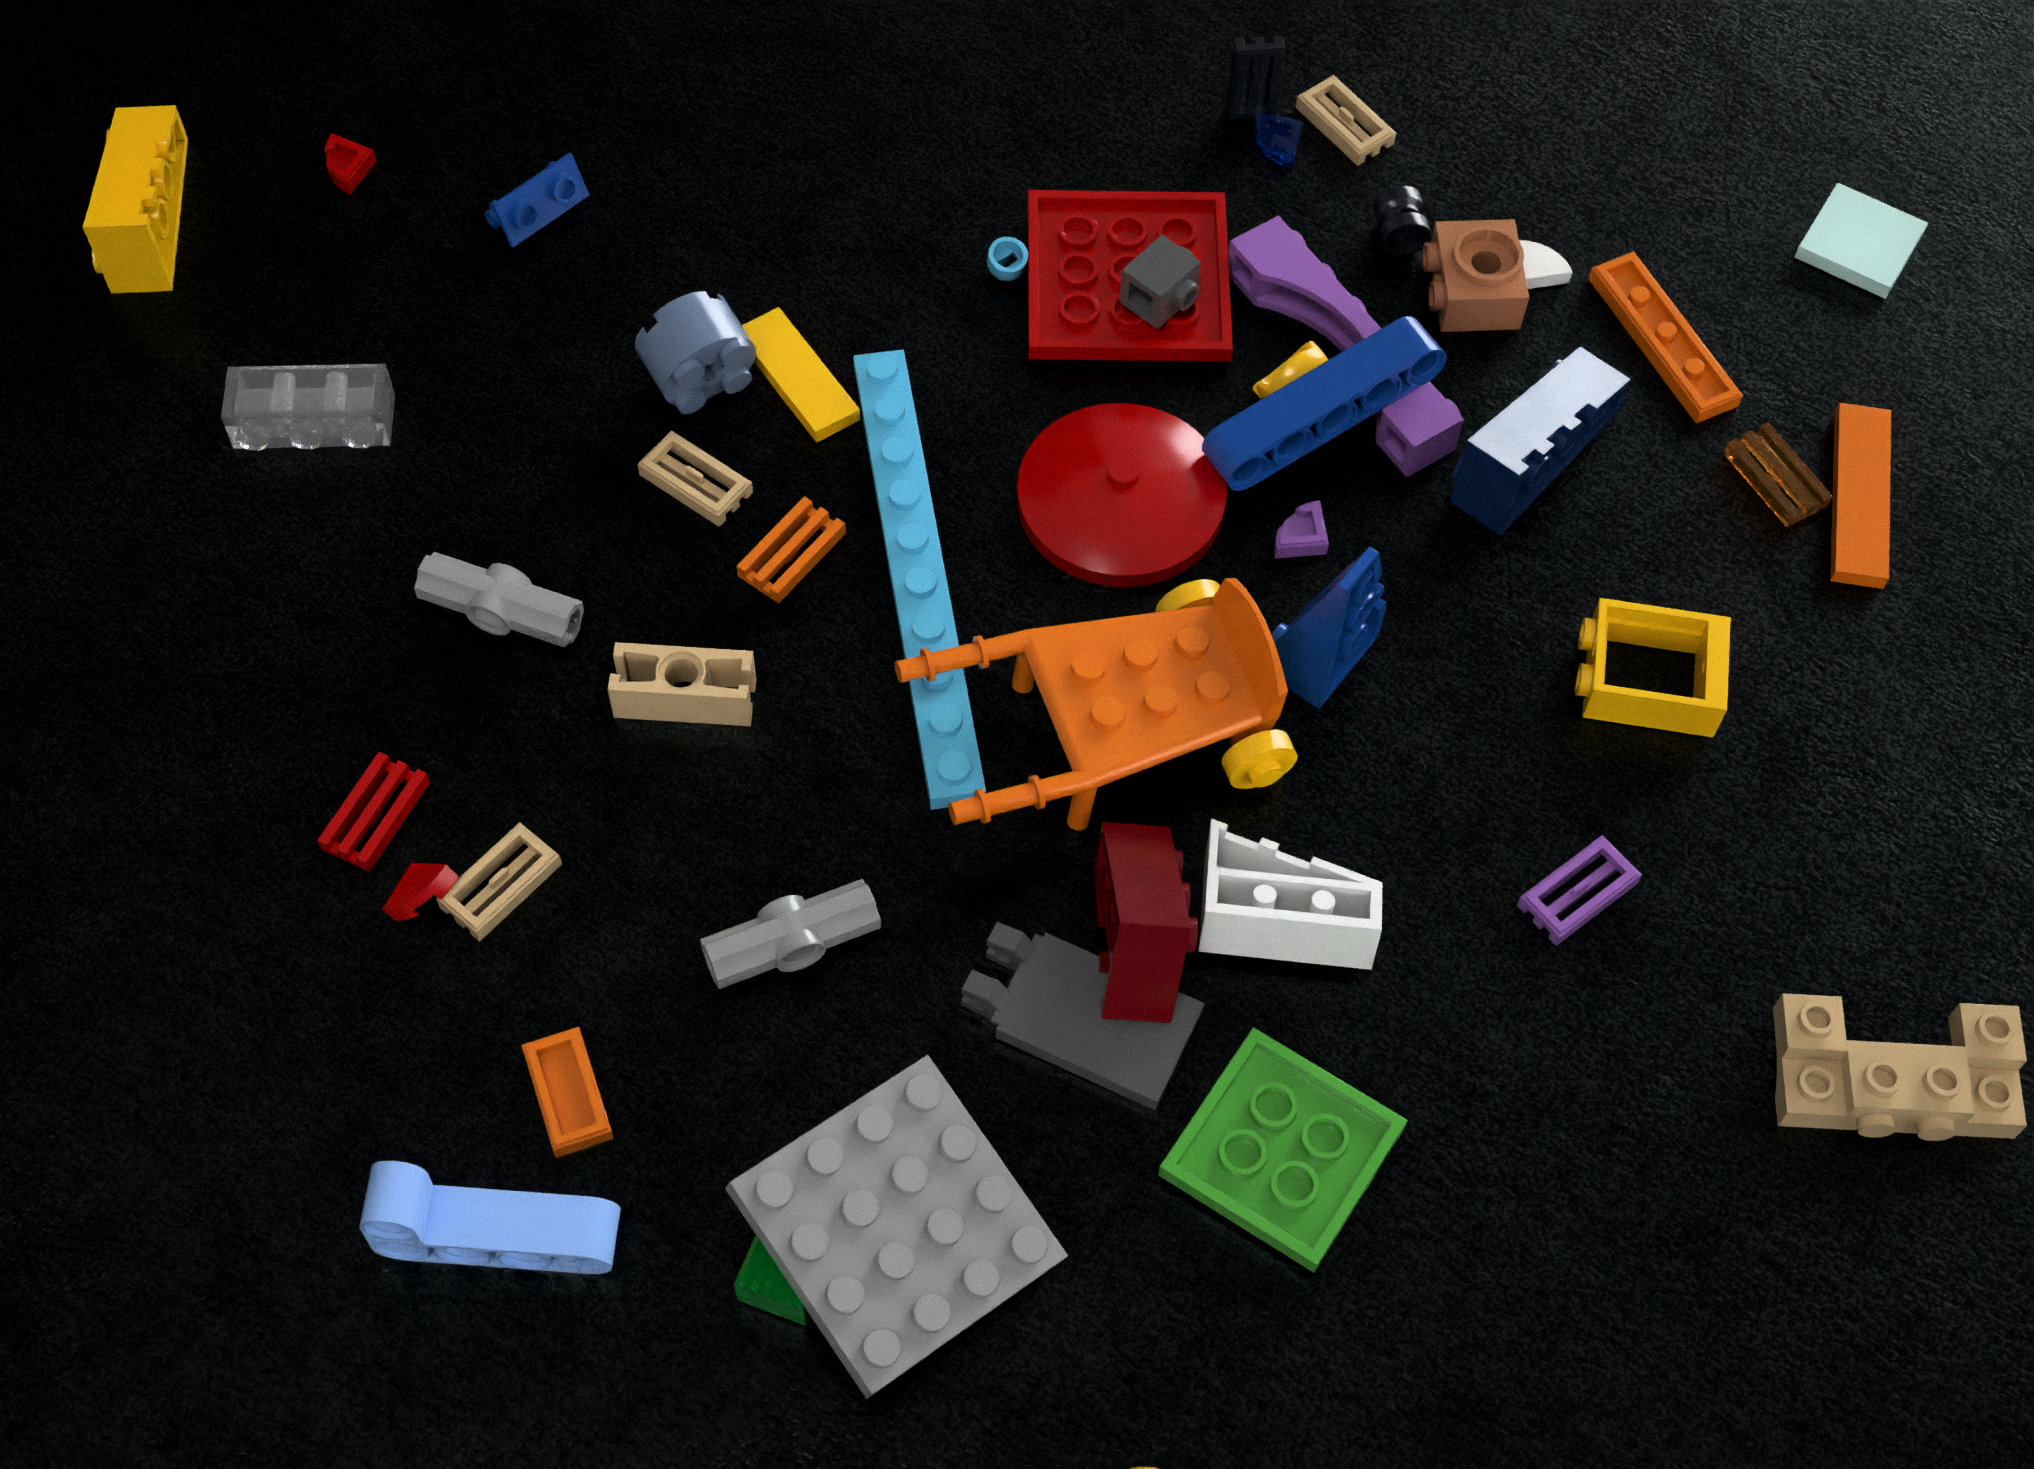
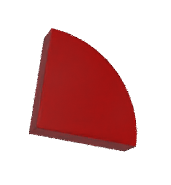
(347, 162)
(416, 887)

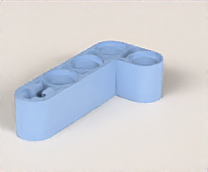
(485, 1227)

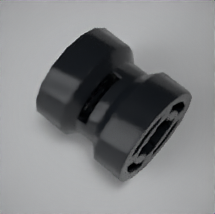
(1401, 220)

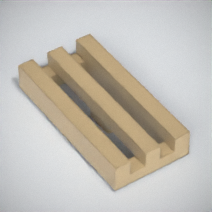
(1338, 122)
(697, 501)
(513, 895)

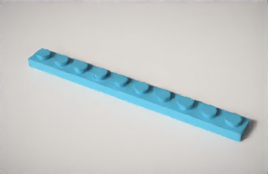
(917, 575)

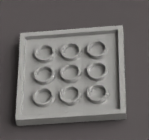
(896, 1224)

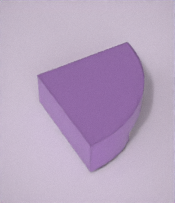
(1302, 533)

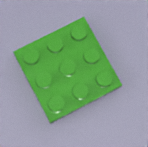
(1282, 1149)

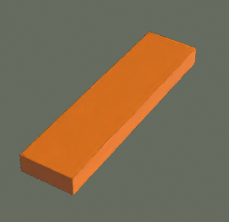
(1665, 337)
(1861, 496)

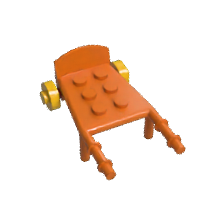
(1139, 694)

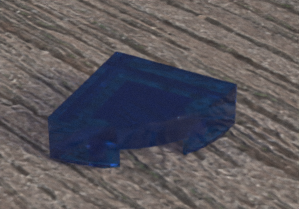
(1278, 137)

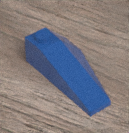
(1333, 630)

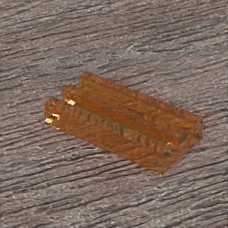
(1784, 471)

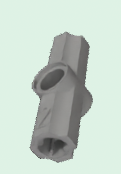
(499, 599)
(790, 933)

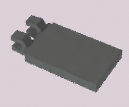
(1056, 1016)

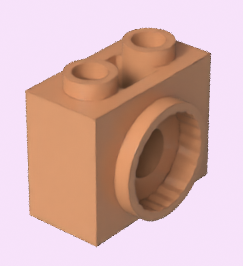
(1476, 275)

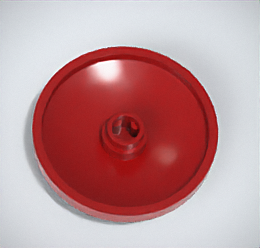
(1120, 495)

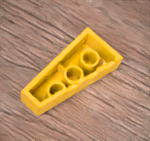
(138, 200)

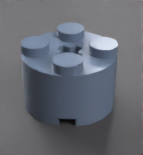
(696, 350)

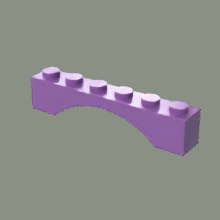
(1286, 277)

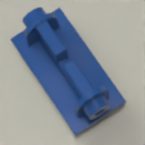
(538, 200)

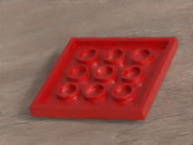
(1076, 271)

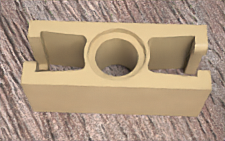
(665, 666)

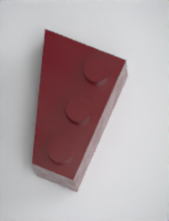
(1143, 920)

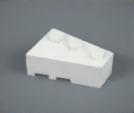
(1285, 907)

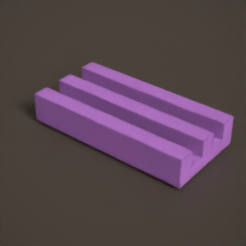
(1547, 916)

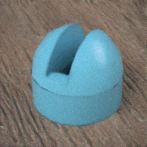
(1001, 252)

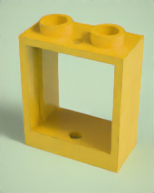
(1663, 629)

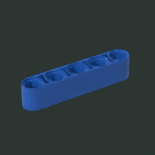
(1323, 403)

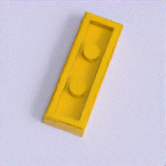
(800, 376)

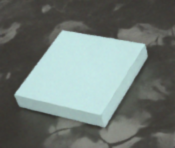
(1861, 240)

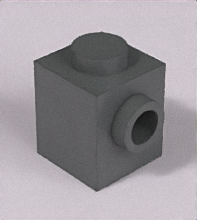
(1160, 281)

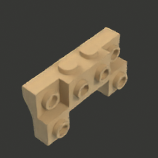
(1899, 1085)

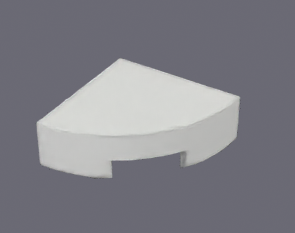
(1544, 266)

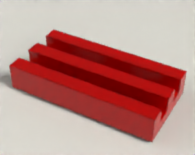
(330, 839)

